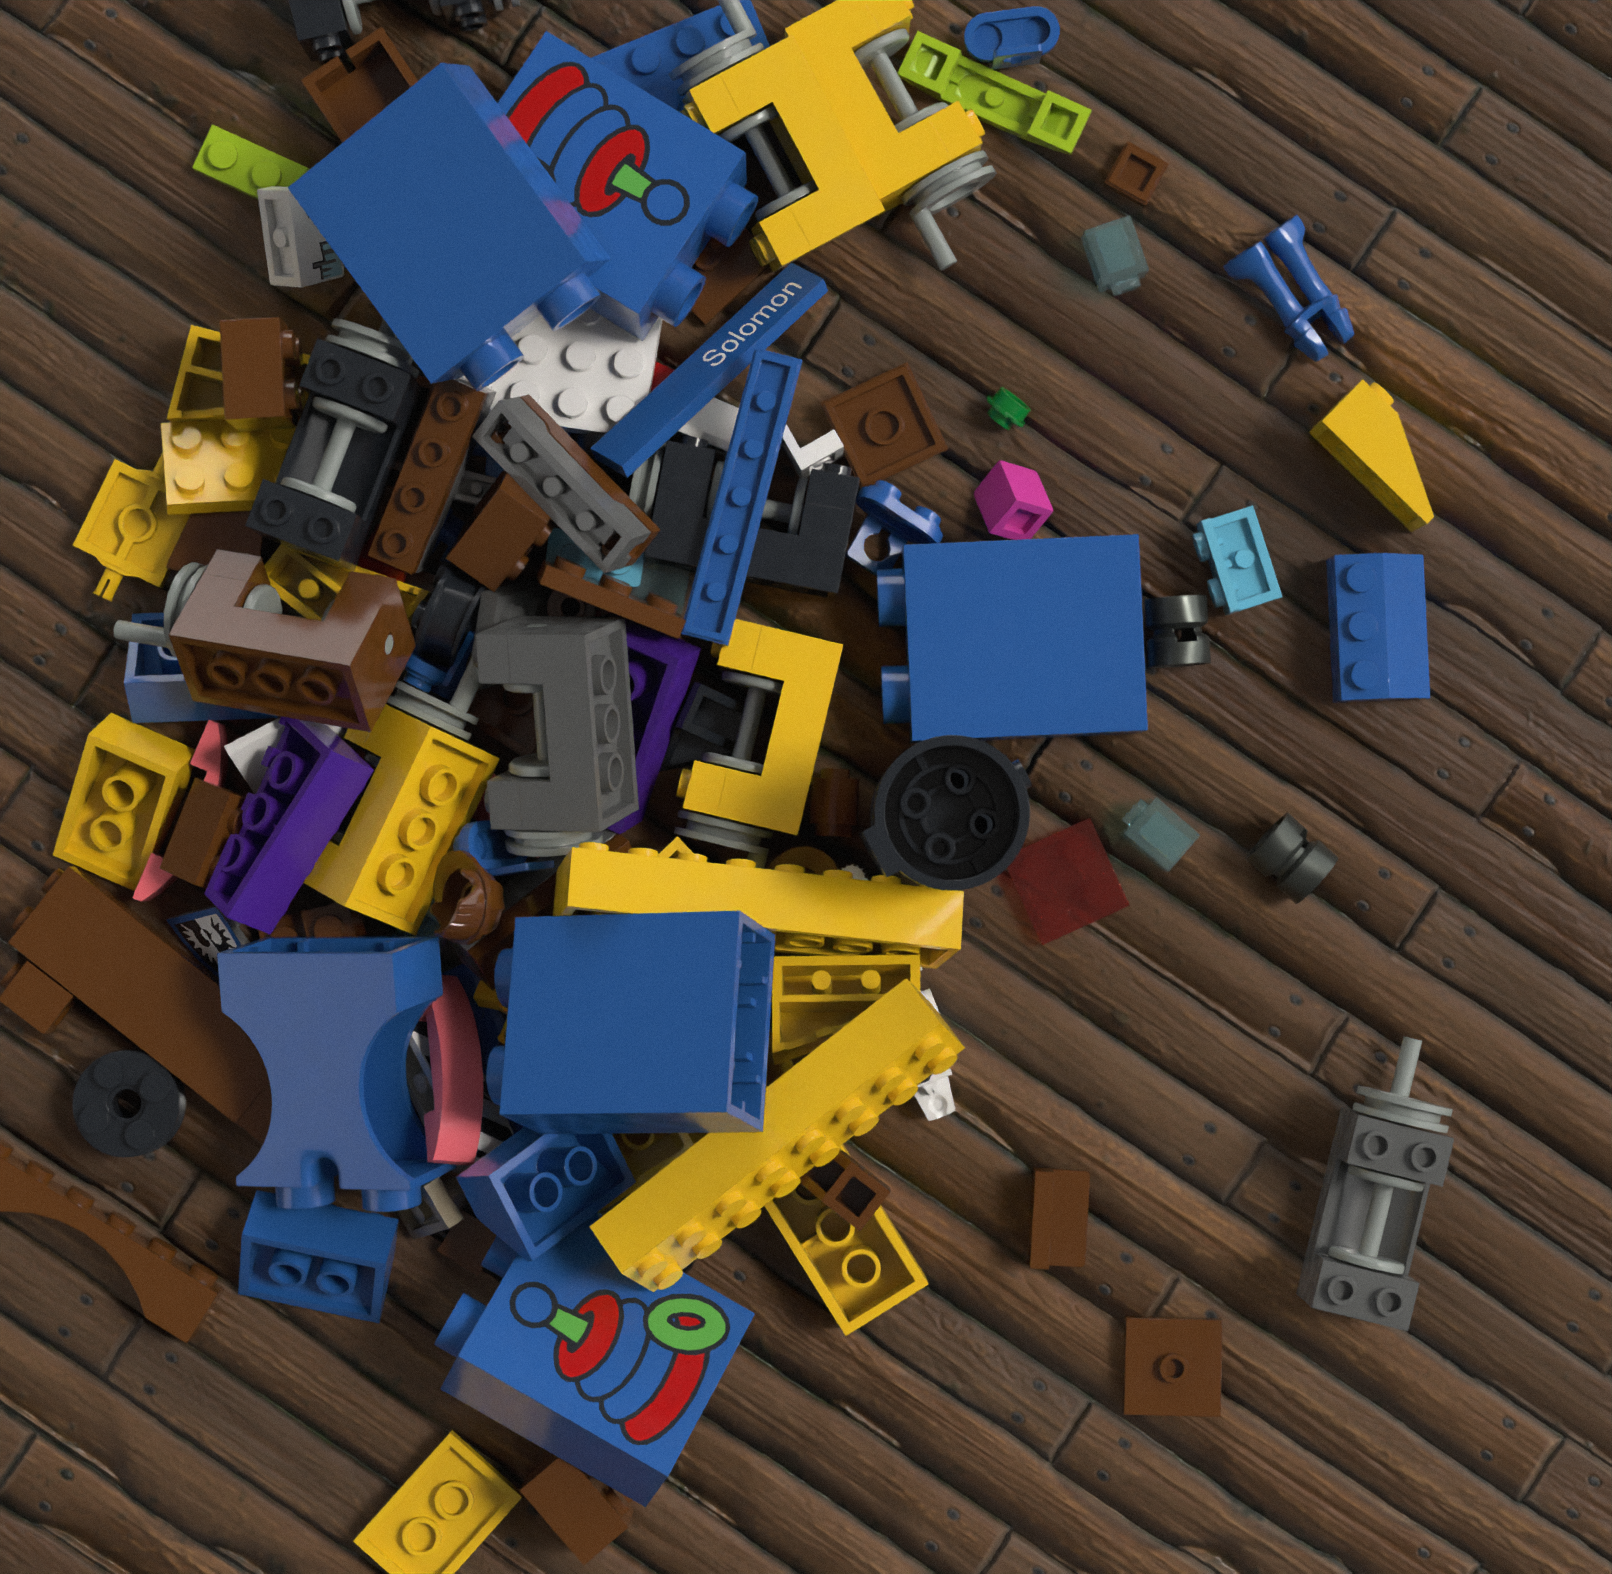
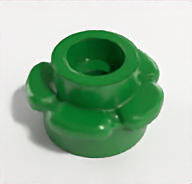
(1007, 409)

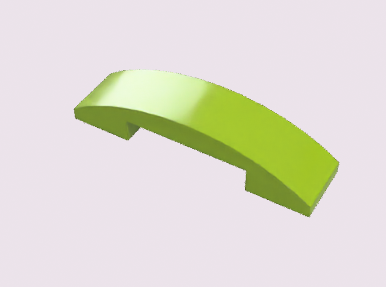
(994, 97)

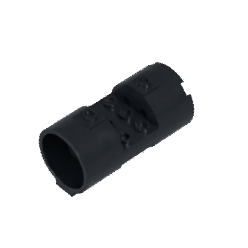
(928, 826)

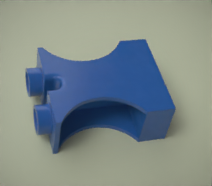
(335, 1047)

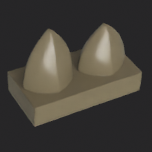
(438, 1208)

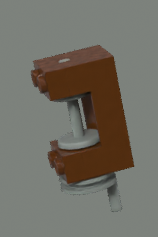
(251, 657)

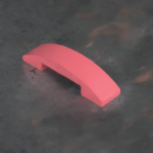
(211, 757)
(457, 1077)

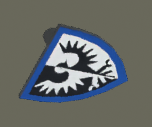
(207, 933)

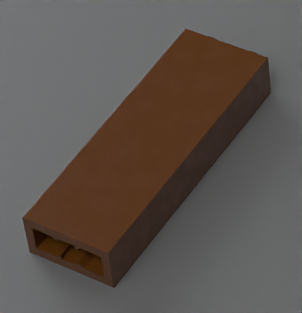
(141, 987)

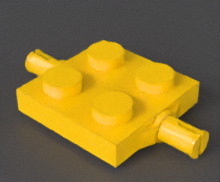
(131, 527)

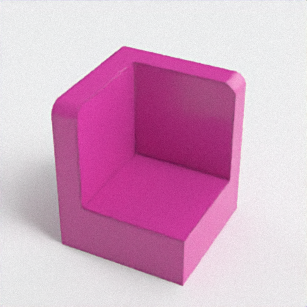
(1013, 501)

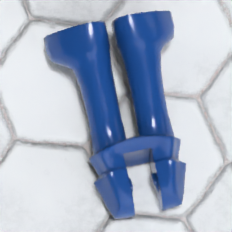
(1258, 266)

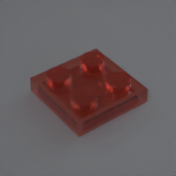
(1066, 881)

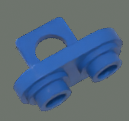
(1012, 36)
(888, 513)
(434, 676)
(489, 850)

